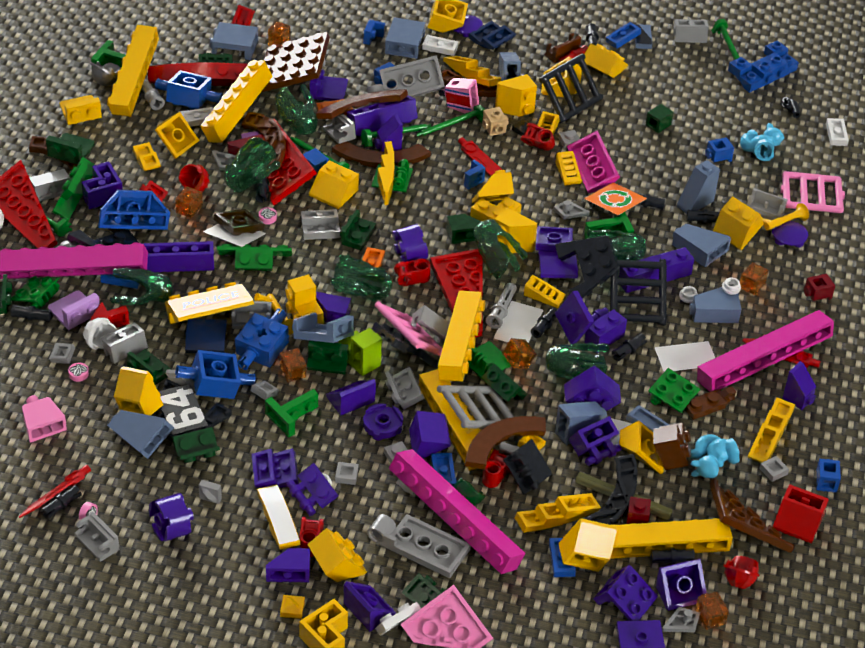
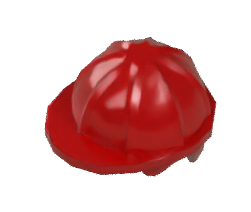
(194, 177)
(741, 571)

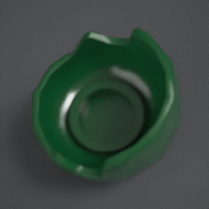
(469, 491)

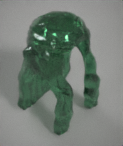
(295, 113)
(249, 163)
(628, 247)
(494, 252)
(361, 279)
(158, 286)
(569, 363)

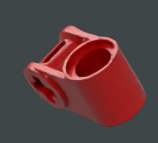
(535, 135)
(414, 272)
(494, 470)
(308, 531)

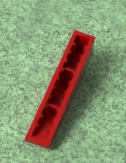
(221, 73)

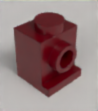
(819, 287)

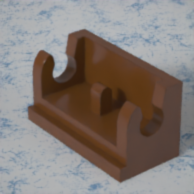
(563, 49)

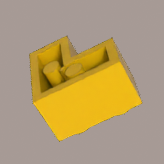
(485, 210)
(302, 298)
(324, 626)

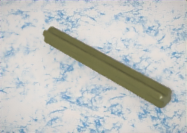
(607, 489)

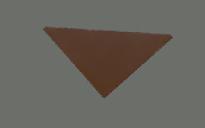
(746, 520)

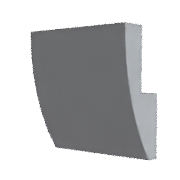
(320, 224)

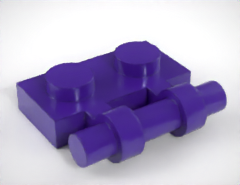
(317, 485)

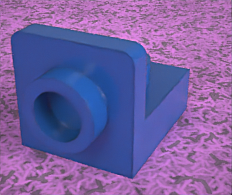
(373, 29)
(475, 175)

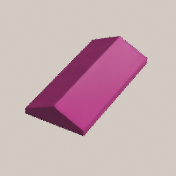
(594, 162)

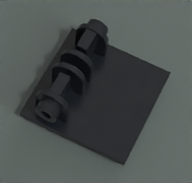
(527, 467)

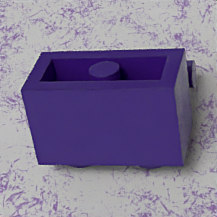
(607, 327)
(594, 436)

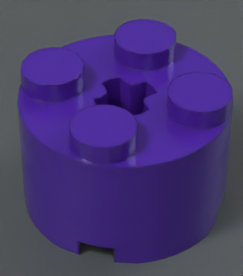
(410, 243)
(171, 517)

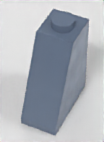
(509, 65)
(700, 187)
(701, 243)
(715, 307)
(577, 416)
(141, 430)

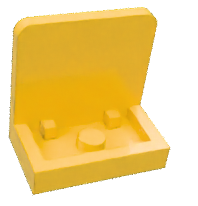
(81, 109)

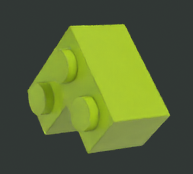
(364, 350)

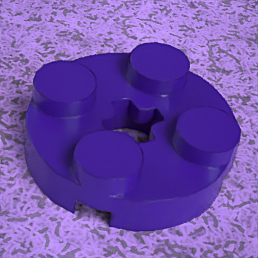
(381, 430)

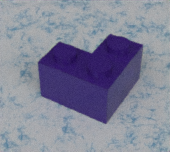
(102, 186)
(593, 386)

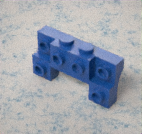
(765, 70)

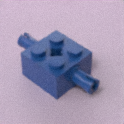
(188, 90)
(262, 339)
(215, 374)

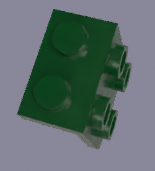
(69, 147)

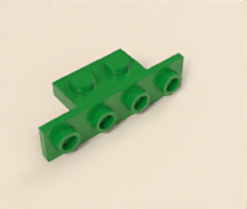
(73, 188)
(254, 258)

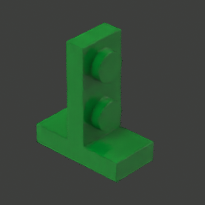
(107, 55)
(619, 222)
(285, 415)

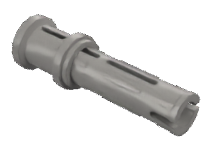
(152, 95)
(508, 292)

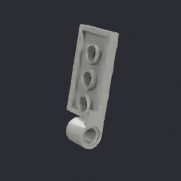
(412, 69)
(385, 533)

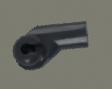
(792, 106)

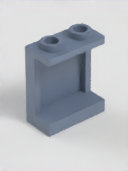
(404, 37)
(235, 38)
(307, 328)

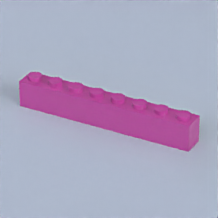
(71, 260)
(765, 351)
(457, 511)

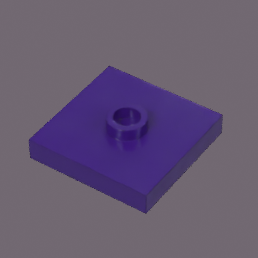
(549, 236)
(574, 317)
(640, 634)

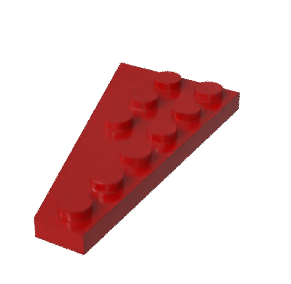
(292, 173)
(23, 208)
(459, 273)

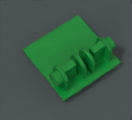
(402, 176)
(37, 290)
(485, 356)
(673, 390)

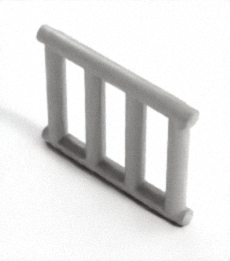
(478, 391)

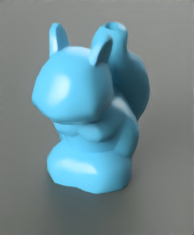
(761, 144)
(717, 451)

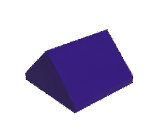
(353, 396)
(429, 433)
(681, 584)
(365, 604)

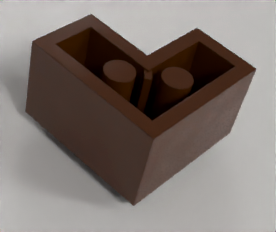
(672, 445)

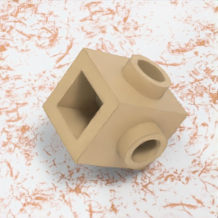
(494, 121)

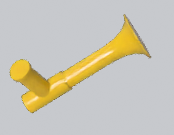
(801, 212)
(275, 305)

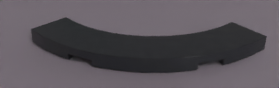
(625, 488)

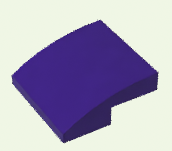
(553, 267)
(274, 468)

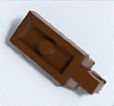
(710, 402)

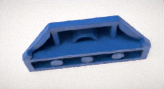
(134, 211)

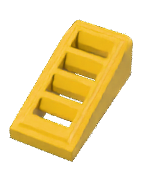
(549, 118)
(568, 166)
(536, 285)

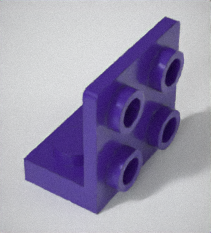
(328, 87)
(628, 593)

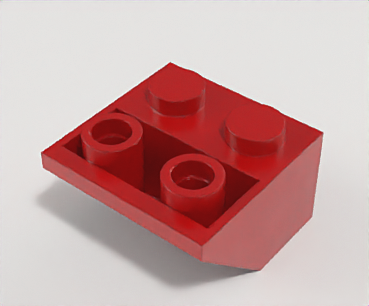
(800, 513)

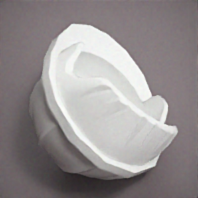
(96, 330)

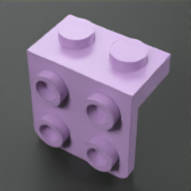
(74, 308)

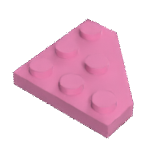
(447, 623)

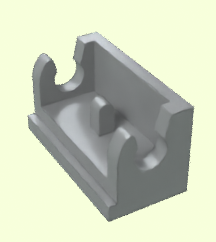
(690, 31)
(341, 129)
(49, 184)
(767, 204)
(241, 315)
(432, 322)
(126, 339)
(97, 537)

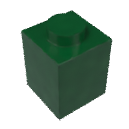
(659, 118)

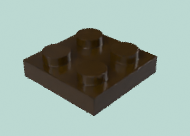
(239, 222)

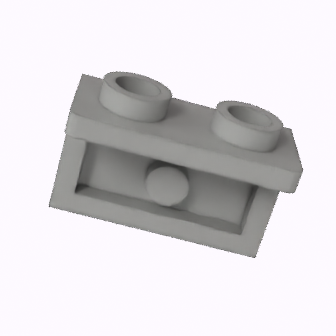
(404, 388)

